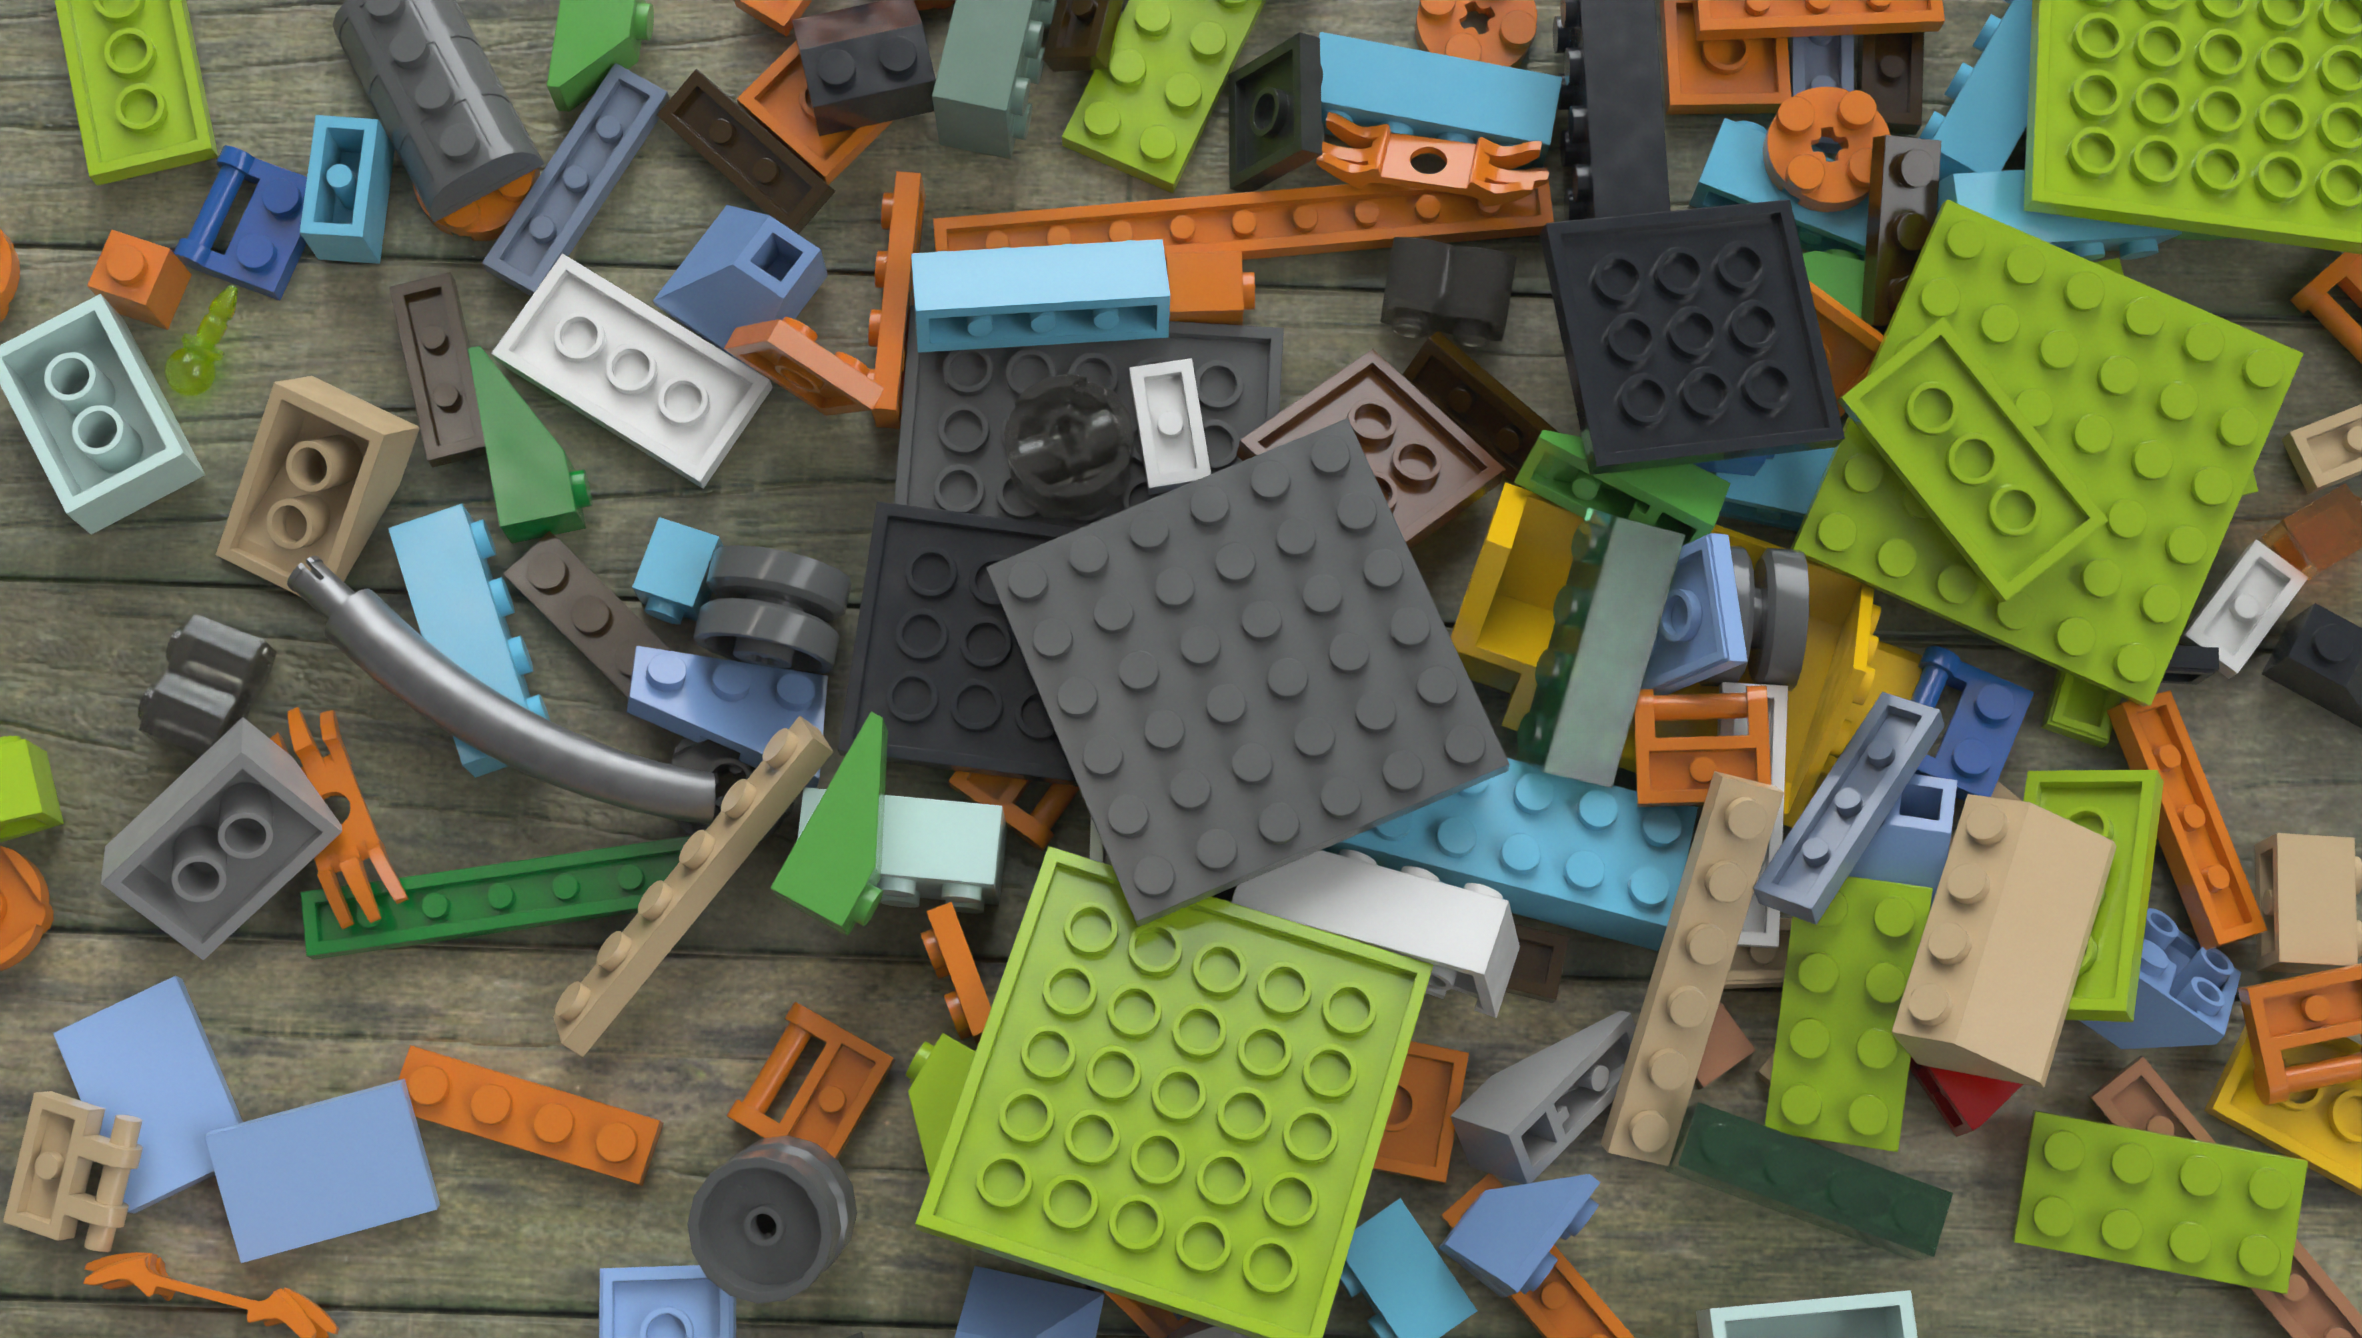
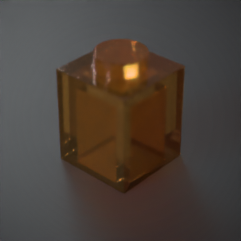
(2320, 533)

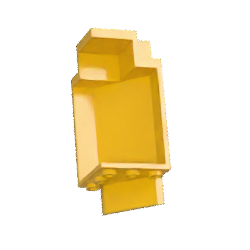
(1510, 621)

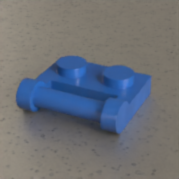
(268, 235)
(1980, 726)

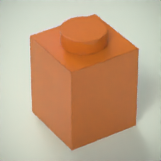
(140, 279)
(1209, 287)

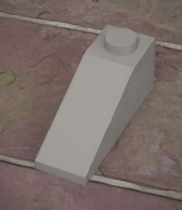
(1544, 1101)

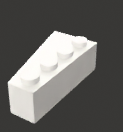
(1407, 912)

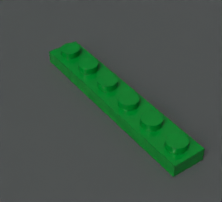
(493, 898)

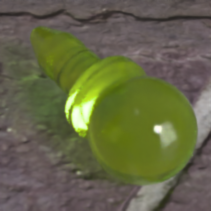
(192, 367)

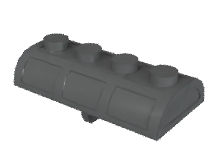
(436, 99)

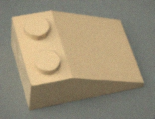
(314, 480)

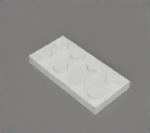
(632, 370)

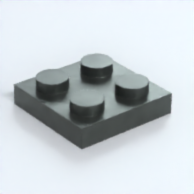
(1275, 113)

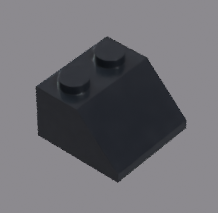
(866, 65)

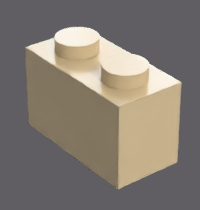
(2308, 903)

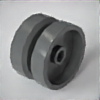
(773, 609)
(1772, 616)
(772, 1219)

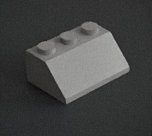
(220, 840)

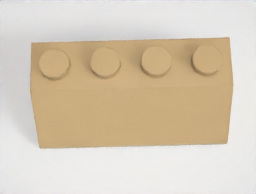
(2003, 942)

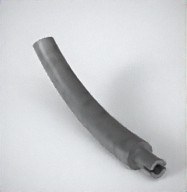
(487, 720)

